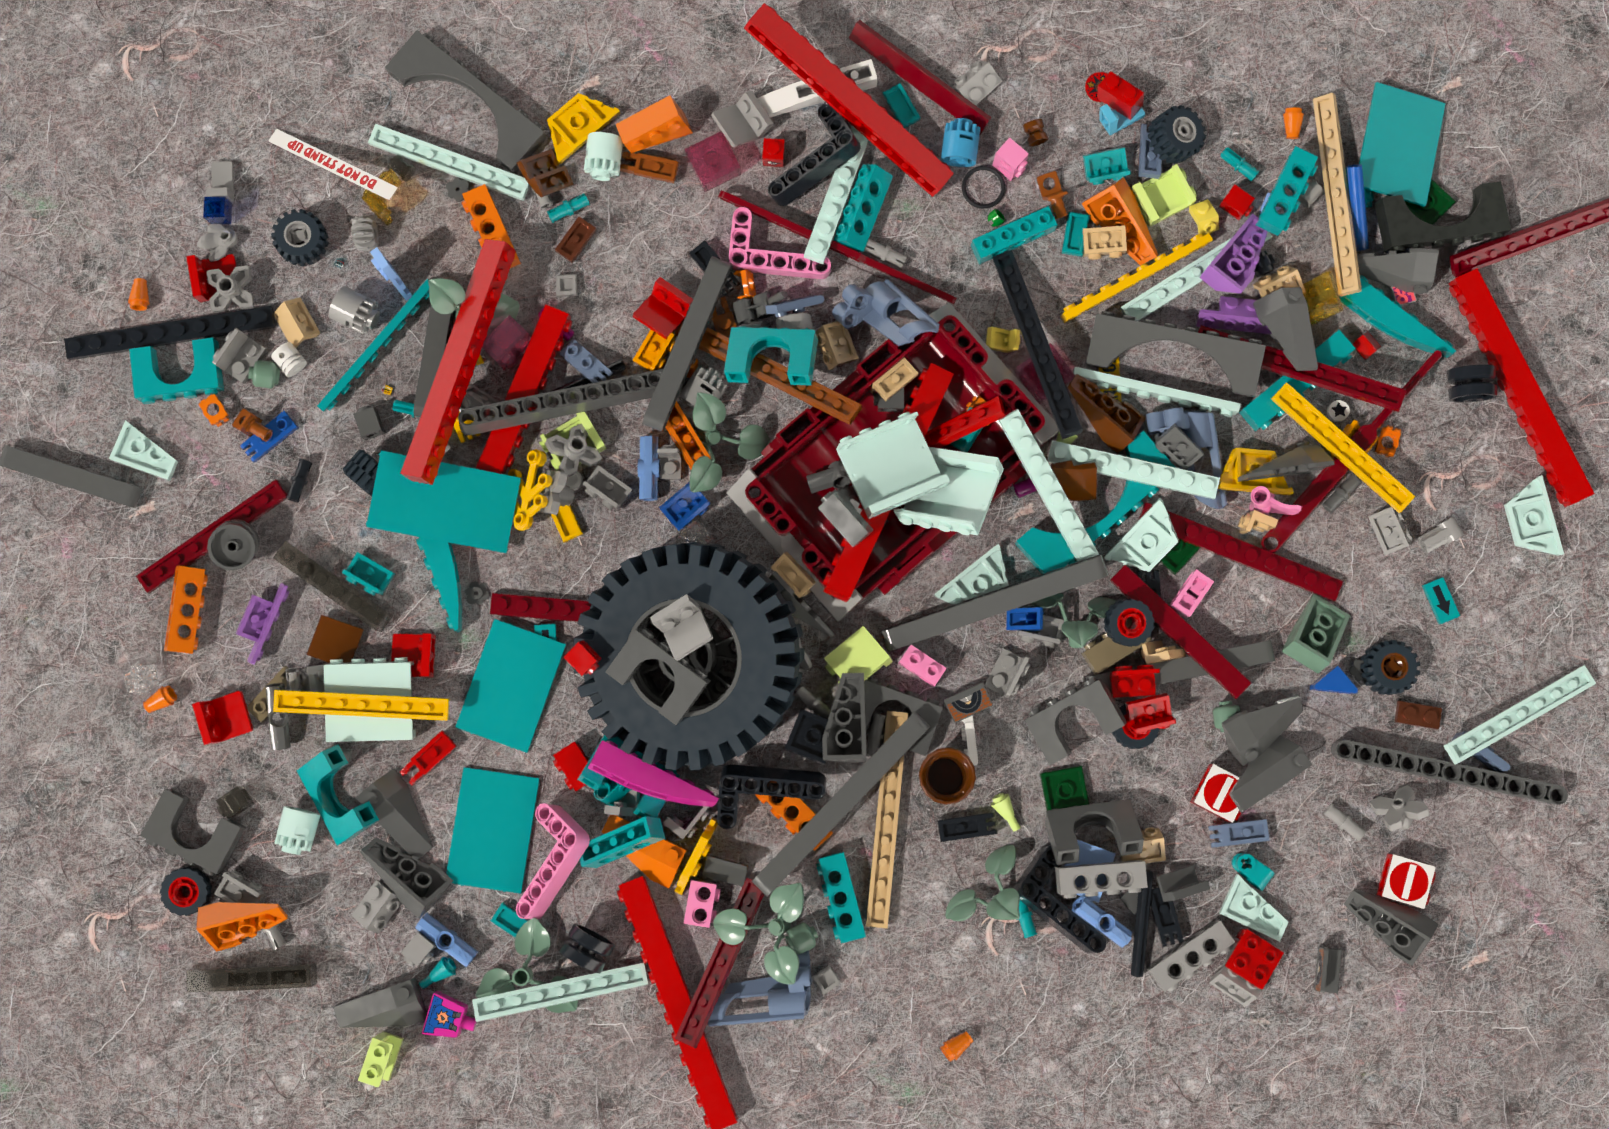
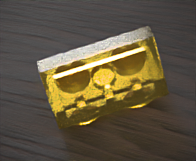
(376, 202)
(1322, 298)

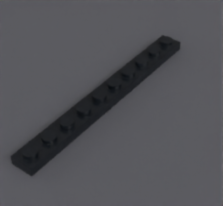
(169, 333)
(1037, 345)

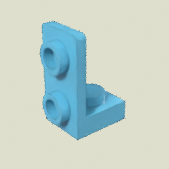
(1114, 121)

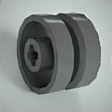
(224, 553)

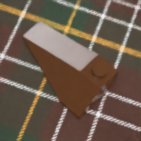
(1113, 420)

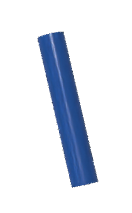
(1358, 206)

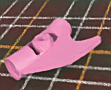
(1264, 502)

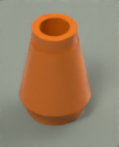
(1293, 121)
(139, 295)
(160, 699)
(956, 1046)

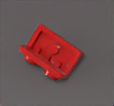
(1150, 713)

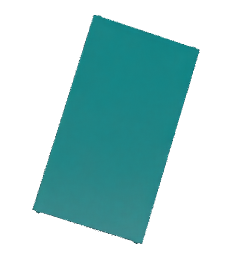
(459, 508)

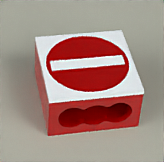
(1214, 792)
(1406, 881)

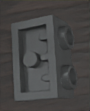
(1179, 447)

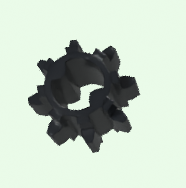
(1265, 264)

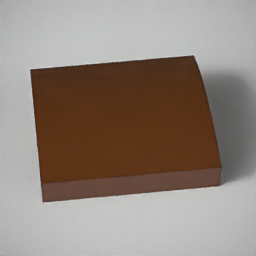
(545, 173)
(1077, 481)
(334, 640)

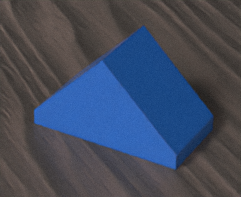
(1025, 619)
(1334, 681)

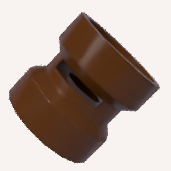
(1035, 132)

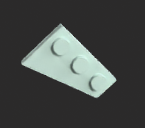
(142, 454)
(1250, 909)

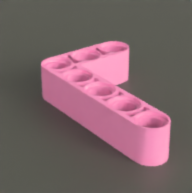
(770, 257)
(570, 846)

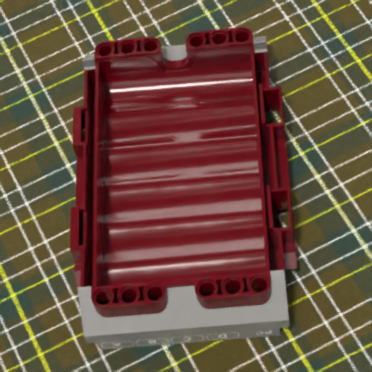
(785, 466)

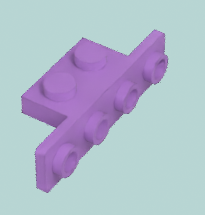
(1233, 314)
(259, 619)

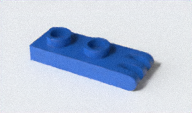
(281, 426)

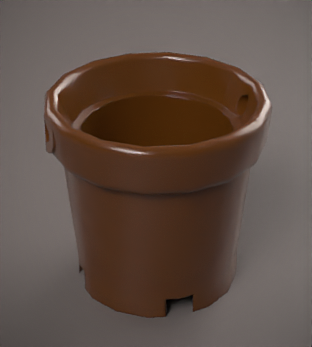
(947, 776)

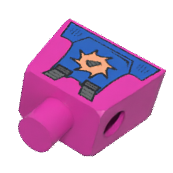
(447, 1017)

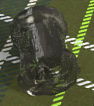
(401, 168)

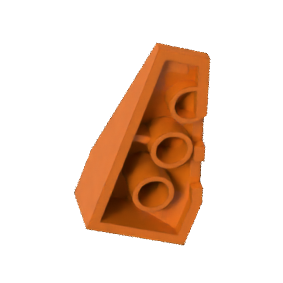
(1119, 207)
(658, 861)
(228, 923)

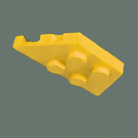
(575, 121)
(1244, 460)
(701, 849)

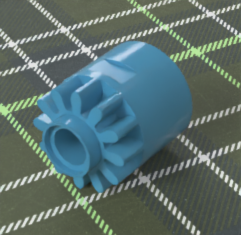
(960, 143)

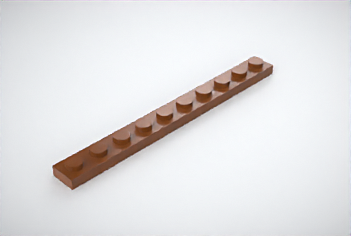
(776, 375)

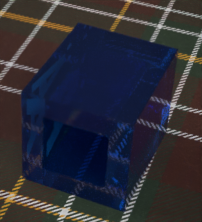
(217, 210)

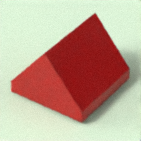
(1366, 345)

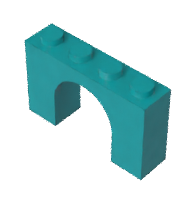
(748, 342)
(150, 387)
(318, 779)
(647, 805)

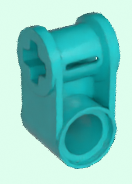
(610, 792)
(1255, 871)

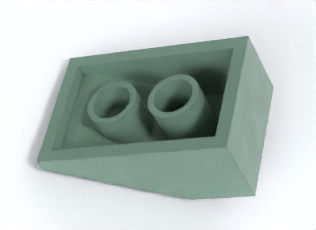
(1316, 634)

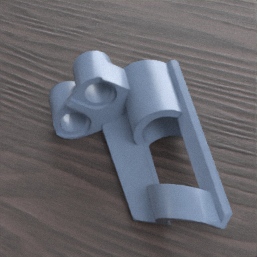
(876, 307)
(1201, 430)
(784, 1000)

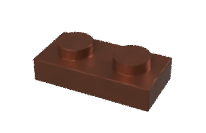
(575, 239)
(1418, 715)

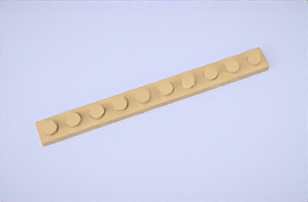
(1337, 195)
(885, 833)

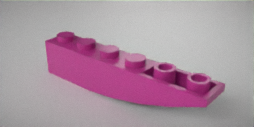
(647, 778)

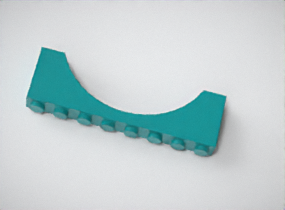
(1050, 551)

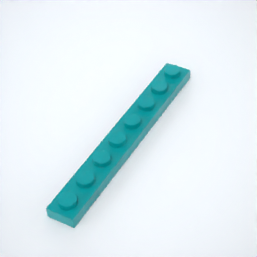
(370, 353)

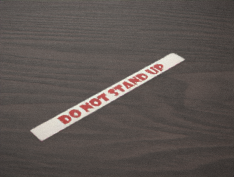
(333, 164)

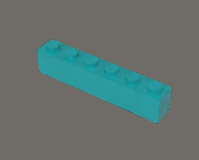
(1262, 409)

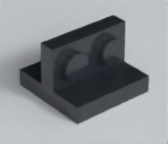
(807, 736)

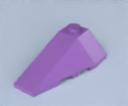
(1237, 261)

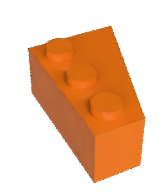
(654, 125)

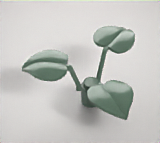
(447, 294)
(706, 414)
(1078, 631)
(786, 901)
(1003, 905)
(530, 940)

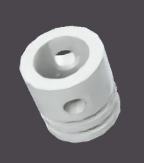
(289, 359)

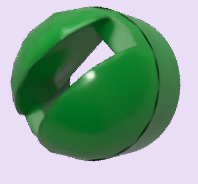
(996, 217)

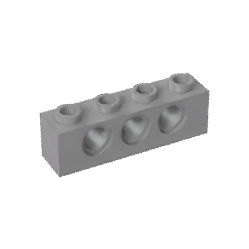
(1135, 878)
(1222, 944)

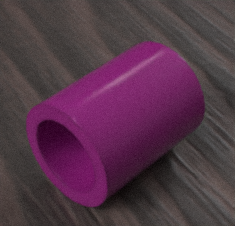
(1024, 488)

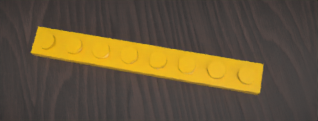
(1143, 272)
(1343, 447)
(361, 705)

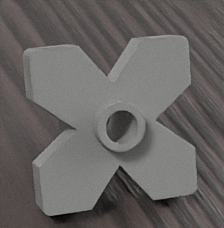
(230, 289)
(573, 450)
(557, 493)
(1400, 810)

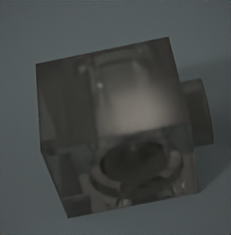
(234, 802)

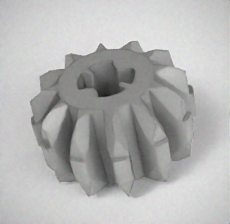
(365, 233)

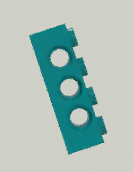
(1299, 161)
(863, 207)
(1014, 235)
(622, 842)
(855, 929)

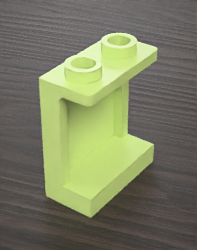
(1164, 196)
(592, 439)
(857, 655)
(380, 1058)

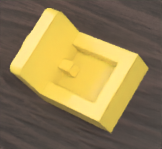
(1205, 217)
(1002, 339)

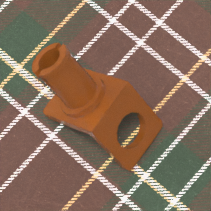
(1054, 195)
(252, 425)

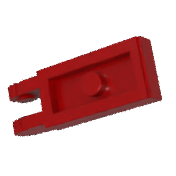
(429, 756)

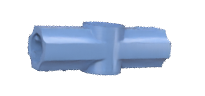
(648, 468)
(1110, 928)
(457, 949)

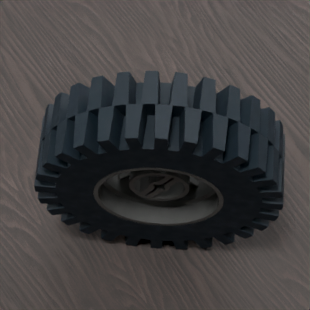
(765, 655)

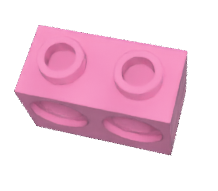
(1010, 160)
(1191, 593)
(922, 665)
(696, 902)

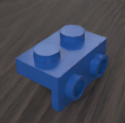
(684, 507)

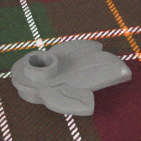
(216, 241)

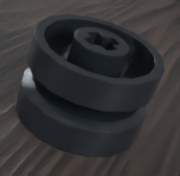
(1472, 383)
(587, 948)

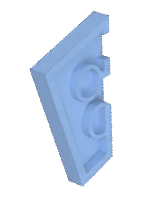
(389, 272)

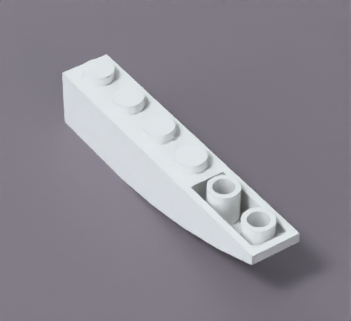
(801, 95)

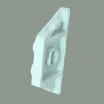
(1533, 519)
(1146, 540)
(978, 579)

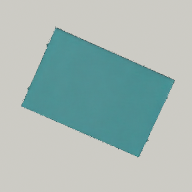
(1401, 143)
(510, 685)
(492, 830)

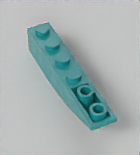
(1392, 320)
(443, 564)

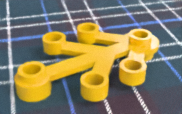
(523, 514)

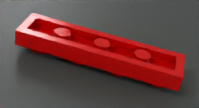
(965, 423)

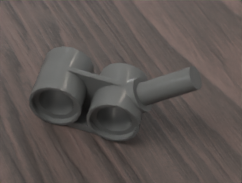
(752, 310)

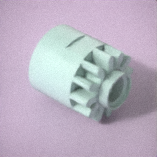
(603, 155)
(296, 830)

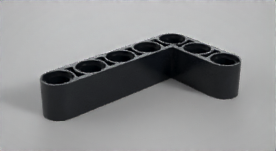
(819, 162)
(762, 786)
(1053, 905)

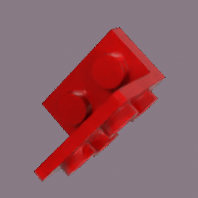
(198, 269)
(663, 308)
(418, 649)
(1133, 683)
(222, 718)
(1253, 958)

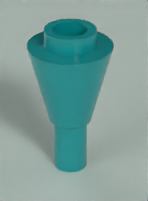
(445, 968)

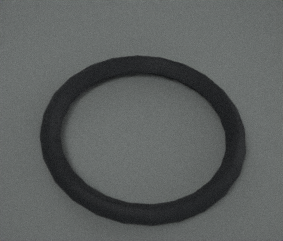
(983, 206)

